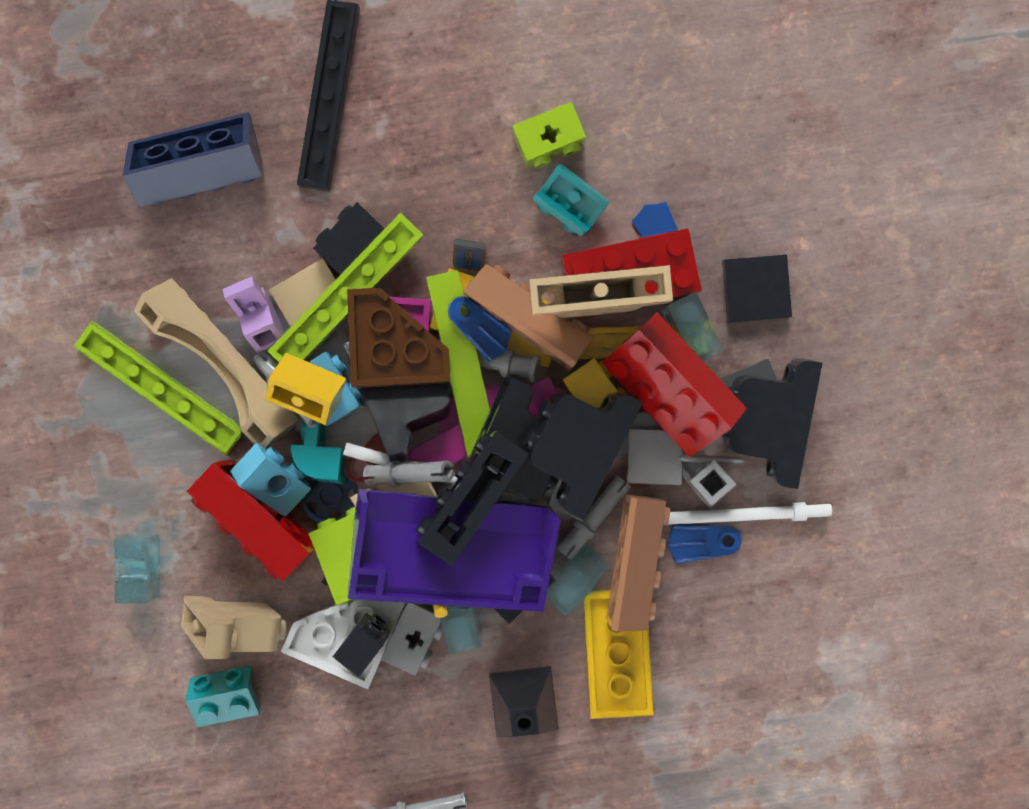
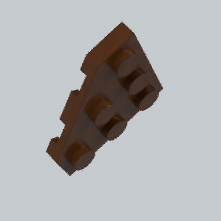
(390, 344)

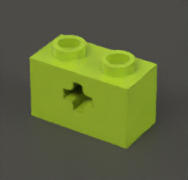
(558, 122)

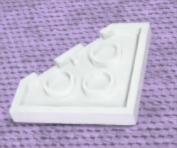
(320, 634)

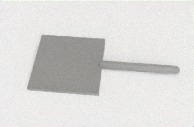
(658, 459)

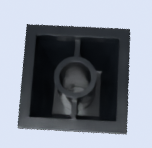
(523, 702)

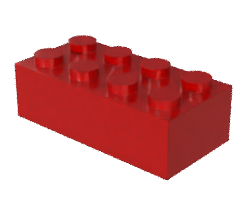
(652, 251)
(674, 385)
(262, 531)

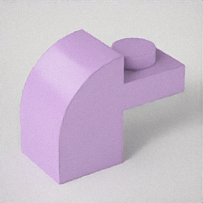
(255, 312)

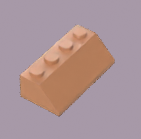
(512, 306)
(636, 563)

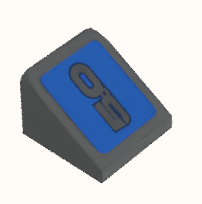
(469, 254)

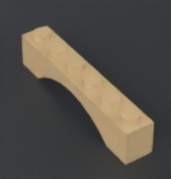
(176, 317)

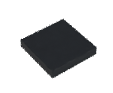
(757, 288)

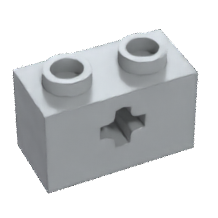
(401, 650)

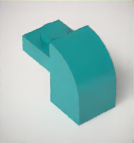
(315, 459)

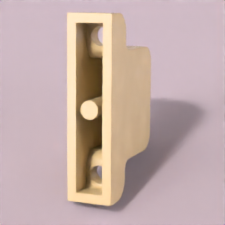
(601, 292)
(231, 626)

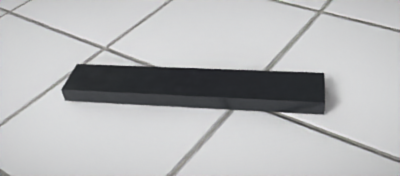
(328, 95)

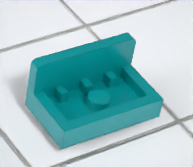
(571, 201)
(222, 696)

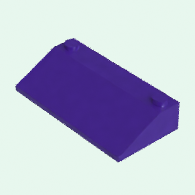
(499, 568)

